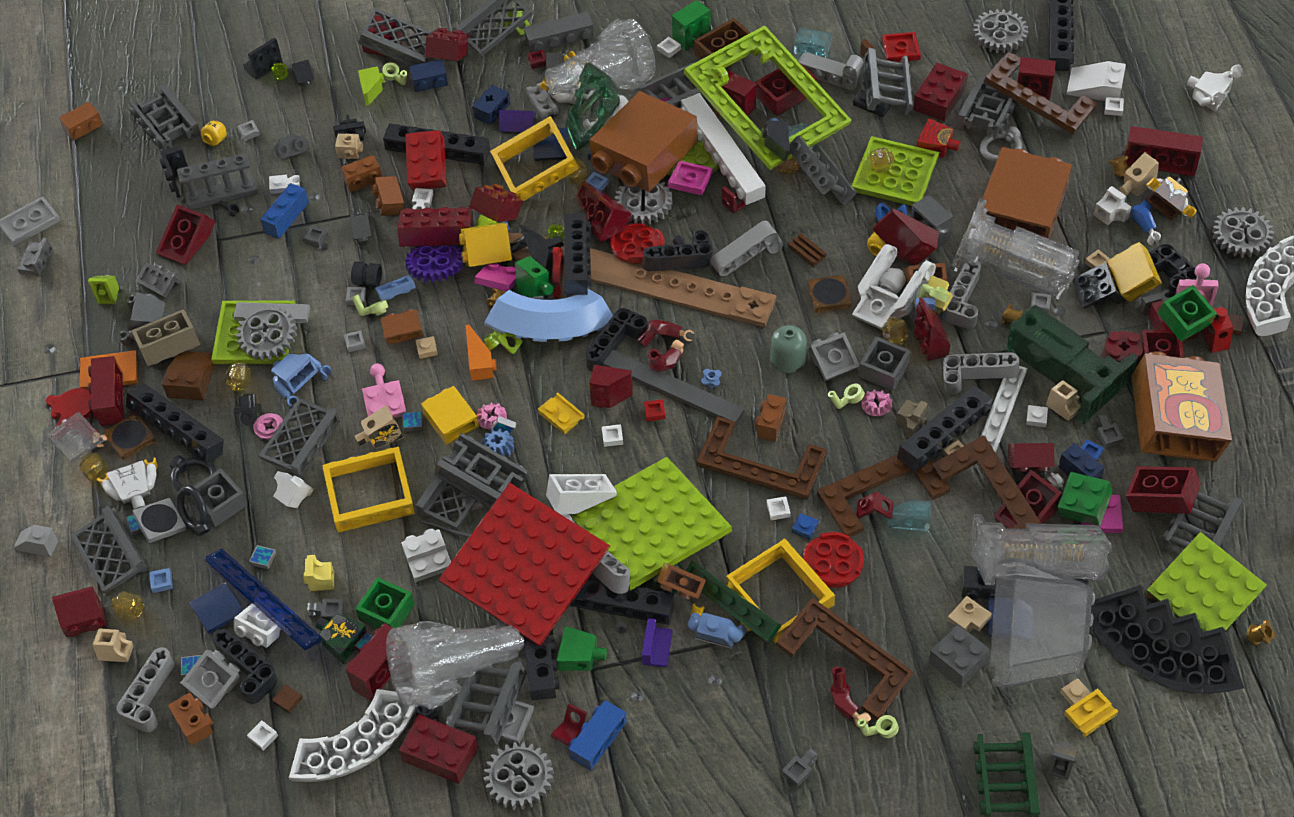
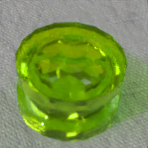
(280, 67)
(555, 227)

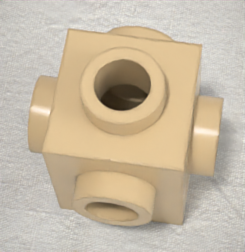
(348, 146)

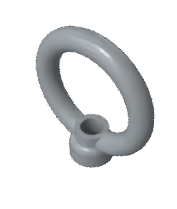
(1011, 135)

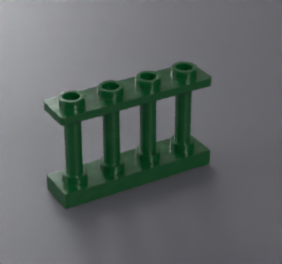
(1026, 766)

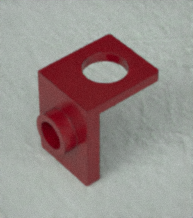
(729, 200)
(873, 503)
(569, 728)

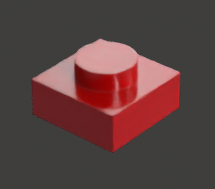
(654, 410)

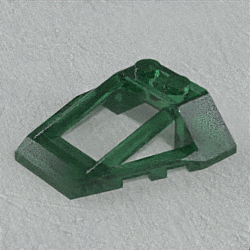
(591, 78)

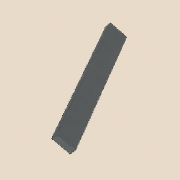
(675, 388)

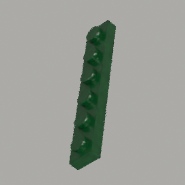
(736, 604)

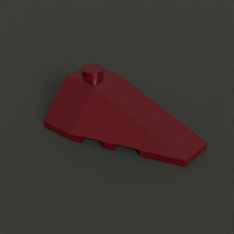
(605, 214)

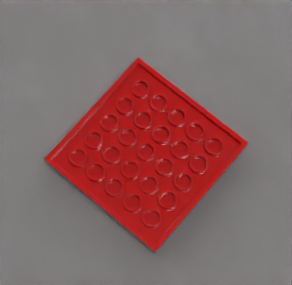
(524, 564)

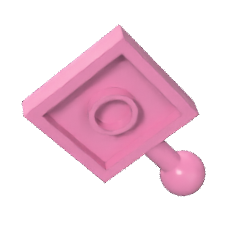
(1207, 288)
(383, 394)

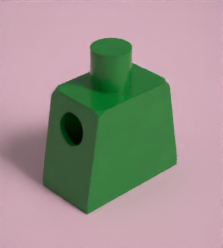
(532, 278)
(578, 651)

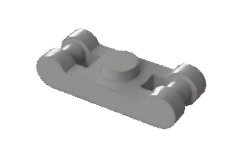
(542, 101)

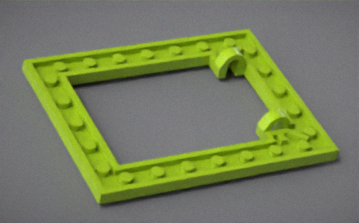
(706, 78)

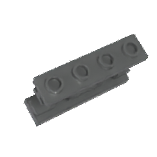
(156, 109)
(982, 116)
(472, 483)

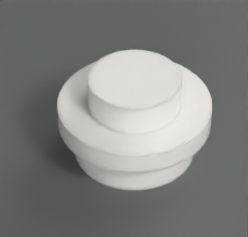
(1055, 480)

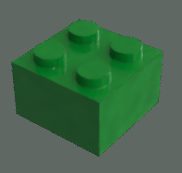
(690, 24)
(1187, 313)
(1085, 499)
(384, 604)

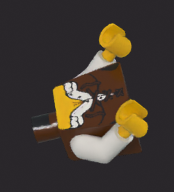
(1169, 197)

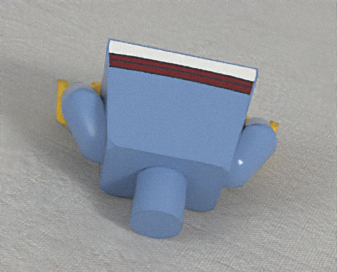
(715, 628)

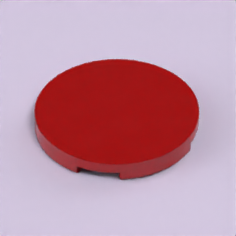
(632, 241)
(834, 558)

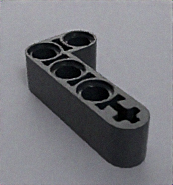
(679, 256)
(622, 323)
(242, 660)

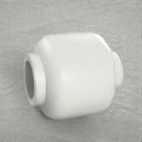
(893, 280)

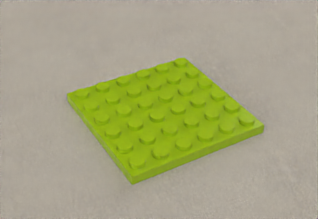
(654, 521)

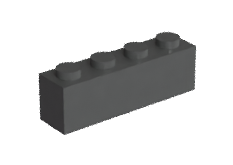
(559, 31)

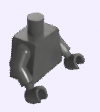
(144, 310)

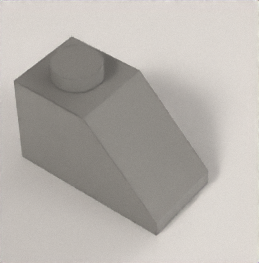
(37, 540)

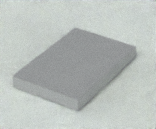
(28, 221)

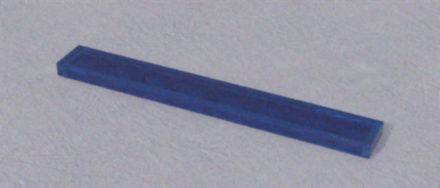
(263, 599)

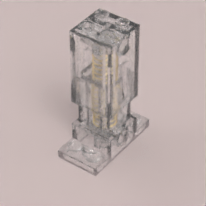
(1017, 254)
(1063, 548)

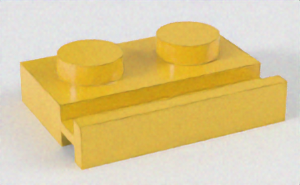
(560, 413)
(1091, 712)

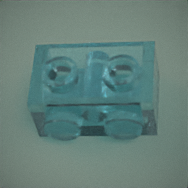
(812, 42)

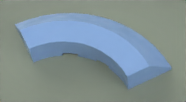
(548, 318)

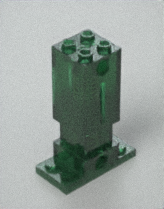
(1065, 356)

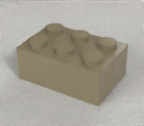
(165, 337)

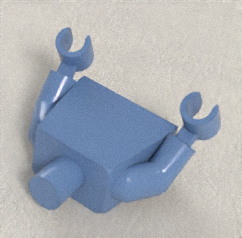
(294, 372)

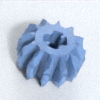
(499, 442)

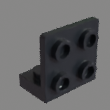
(263, 59)
(171, 161)
(1097, 285)

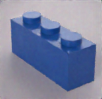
(284, 210)
(597, 734)

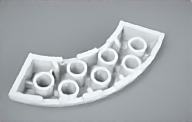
(1267, 286)
(356, 745)

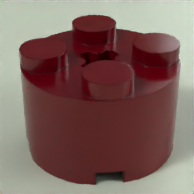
(1122, 344)

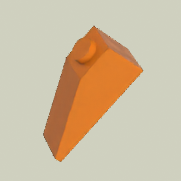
(480, 359)

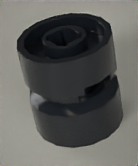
(368, 274)

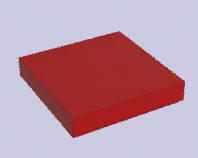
(899, 45)

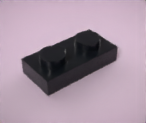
(861, 102)

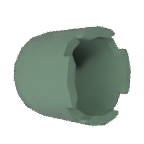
(788, 348)

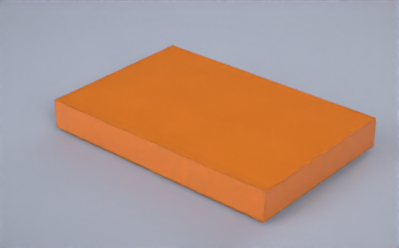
(127, 361)

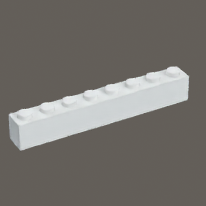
(724, 151)

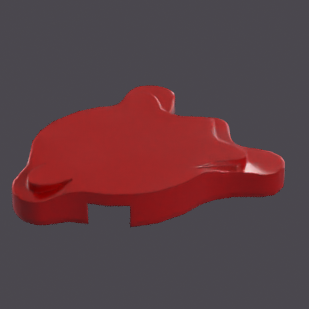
(558, 271)
(69, 404)

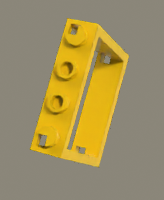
(526, 140)
(371, 514)
(796, 562)

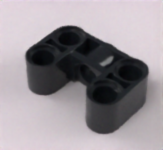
(1173, 264)

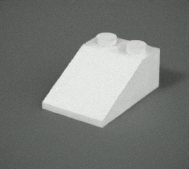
(1097, 80)
(578, 491)

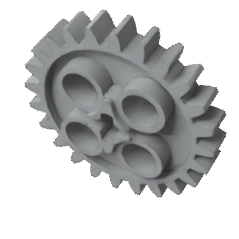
(1000, 31)
(657, 202)
(1242, 232)
(266, 332)
(506, 789)

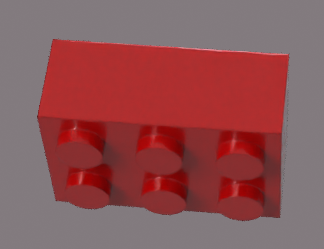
(426, 160)

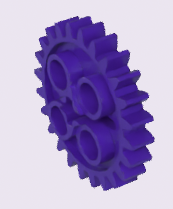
(434, 262)

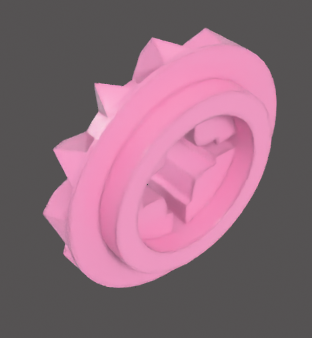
(870, 406)
(482, 415)
(267, 420)

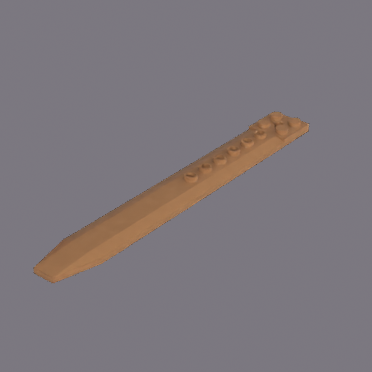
(675, 287)

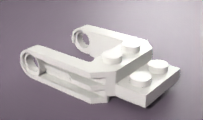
(880, 304)

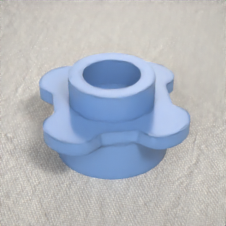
(711, 382)

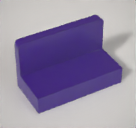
(516, 120)
(656, 645)

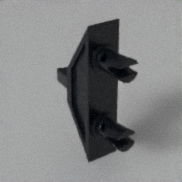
(539, 247)

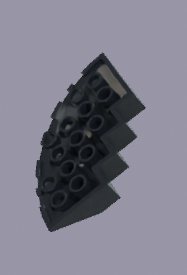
(1165, 647)

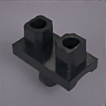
(350, 126)
(248, 408)

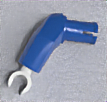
(1141, 215)

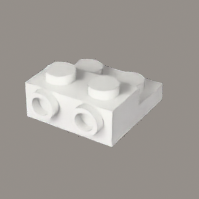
(426, 554)
(256, 626)

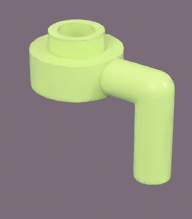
(392, 67)
(938, 293)
(377, 308)
(852, 394)
(881, 724)

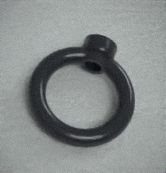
(180, 465)
(201, 526)

